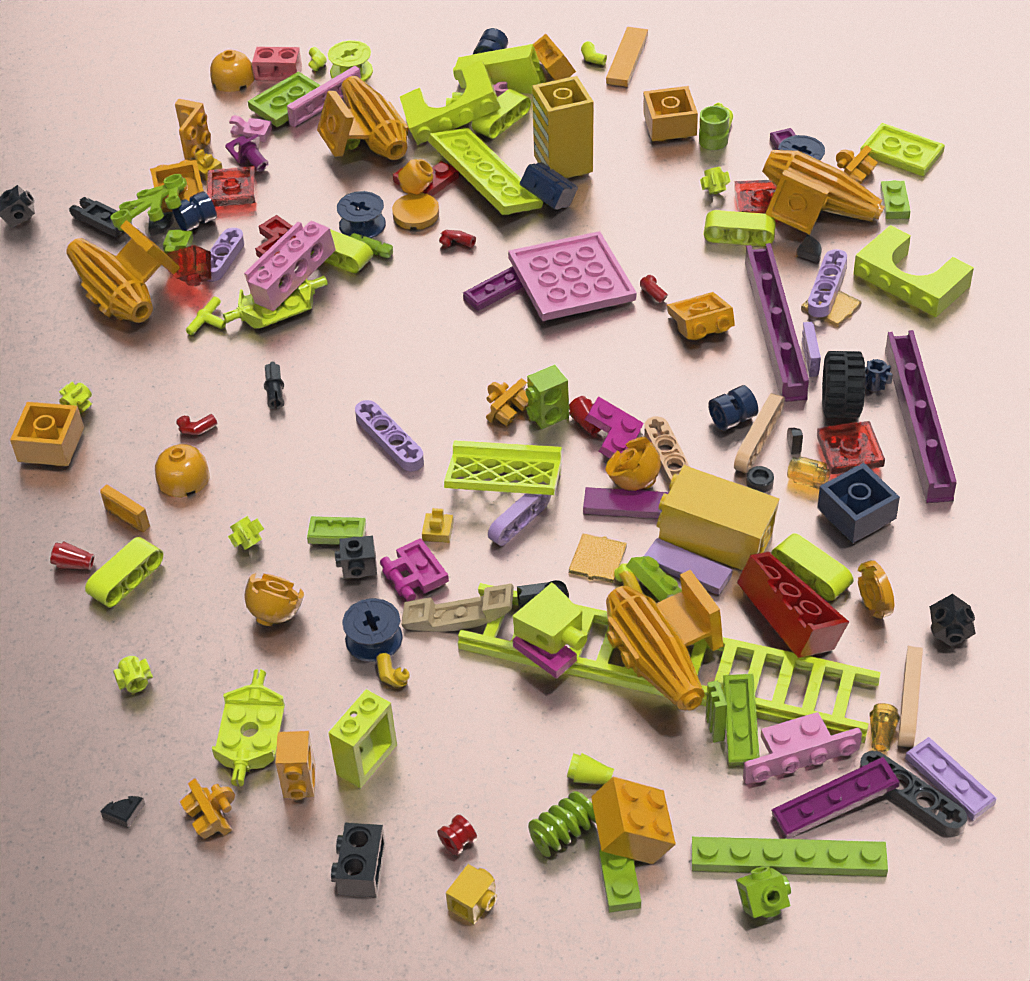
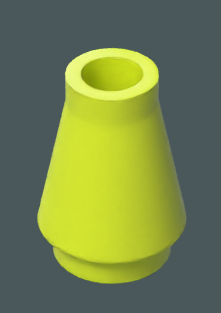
(588, 770)

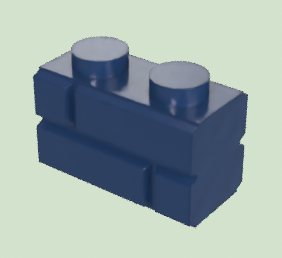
(548, 185)

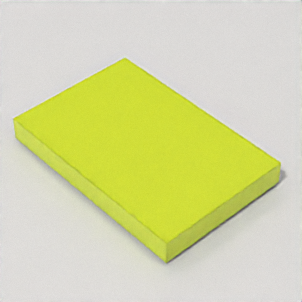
(903, 149)

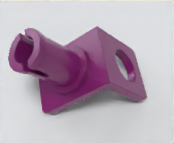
(248, 150)

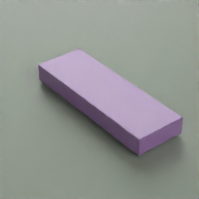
(678, 560)
(950, 778)

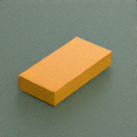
(125, 508)

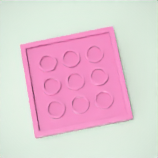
(571, 276)

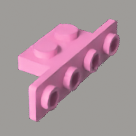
(798, 745)

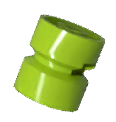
(713, 127)

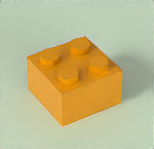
(670, 113)
(47, 433)
(633, 820)

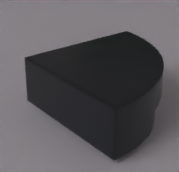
(161, 225)
(810, 249)
(795, 440)
(123, 811)

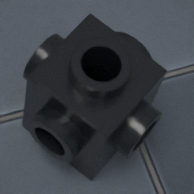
(16, 206)
(357, 557)
(952, 620)

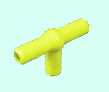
(205, 316)

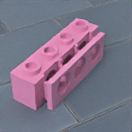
(281, 267)

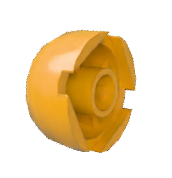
(231, 71)
(635, 466)
(181, 470)
(272, 599)

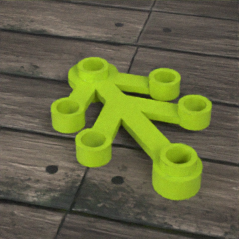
(151, 198)

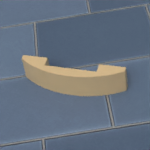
(459, 614)

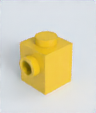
(472, 894)

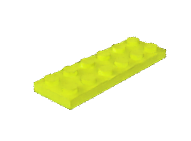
(484, 170)

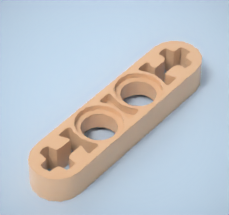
(759, 433)
(667, 437)
(910, 696)

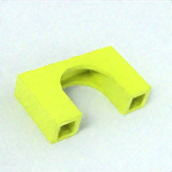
(475, 102)
(927, 292)

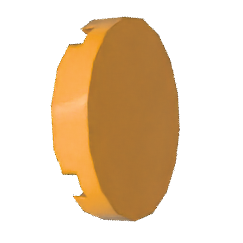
(415, 211)
(876, 589)

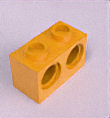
(553, 59)
(296, 764)

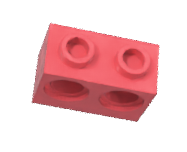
(276, 63)

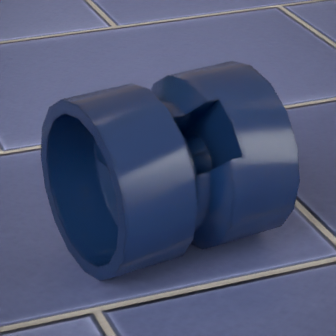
(491, 40)
(197, 210)
(733, 407)

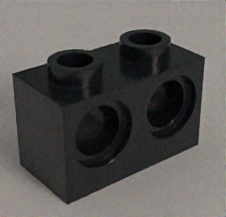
(359, 859)

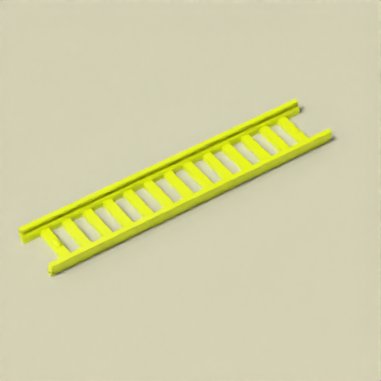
(767, 710)

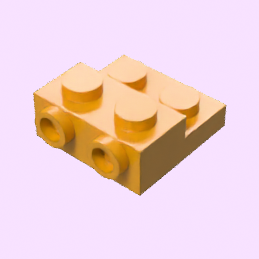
(188, 170)
(702, 315)

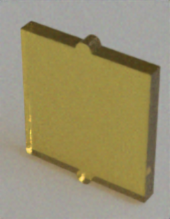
(841, 310)
(597, 557)

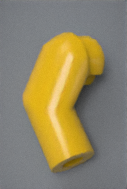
(389, 675)

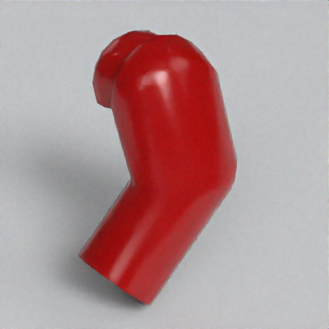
(458, 236)
(649, 285)
(198, 427)

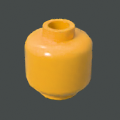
(415, 176)

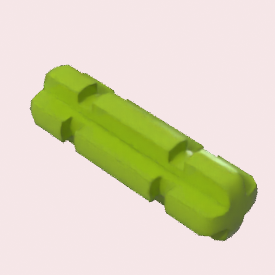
(385, 249)

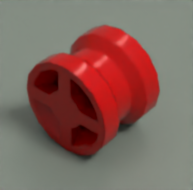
(457, 834)

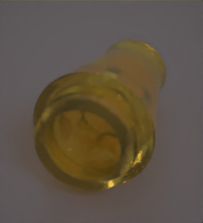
(883, 724)

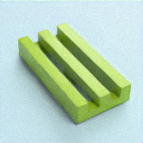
(716, 711)

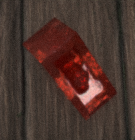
(193, 263)

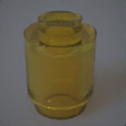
(808, 472)

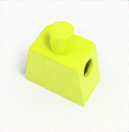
(550, 621)

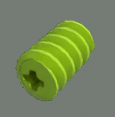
(560, 821)

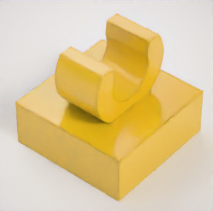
(206, 162)
(437, 526)

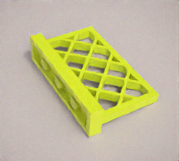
(496, 458)

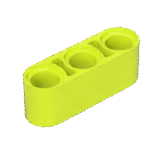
(513, 107)
(739, 228)
(349, 253)
(813, 566)
(124, 572)

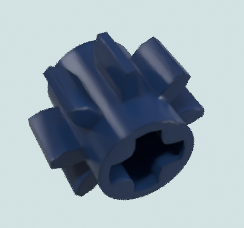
(877, 375)

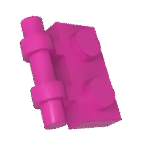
(422, 566)

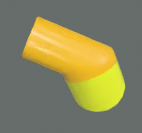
(625, 575)

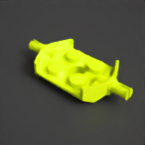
(259, 316)
(246, 709)

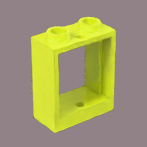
(363, 741)

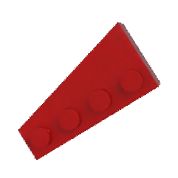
(791, 606)

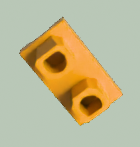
(851, 164)
(504, 399)
(211, 804)

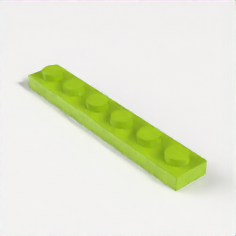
(790, 856)

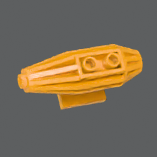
(365, 117)
(811, 186)
(120, 279)
(657, 634)

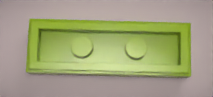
(741, 718)

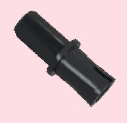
(274, 385)

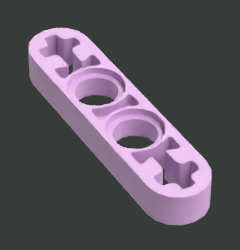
(827, 282)
(392, 433)

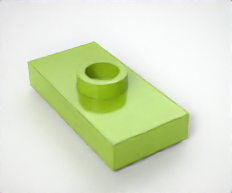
(331, 529)

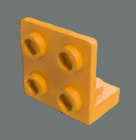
(193, 127)

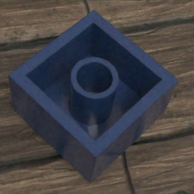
(858, 502)

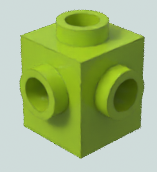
(764, 892)

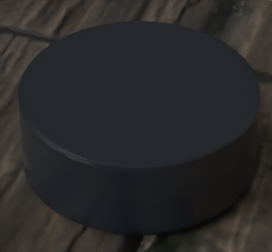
(760, 479)

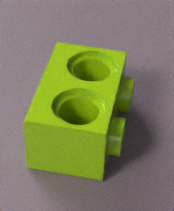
(547, 397)

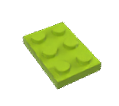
(274, 101)

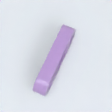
(222, 245)
(517, 517)

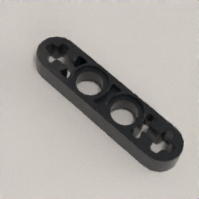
(918, 788)

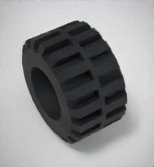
(843, 384)

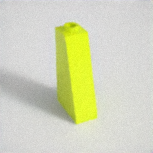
(514, 65)

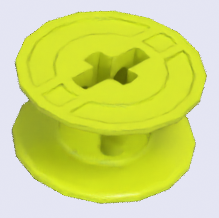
(342, 60)

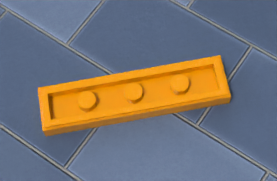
(627, 56)

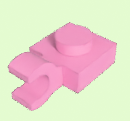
(251, 128)

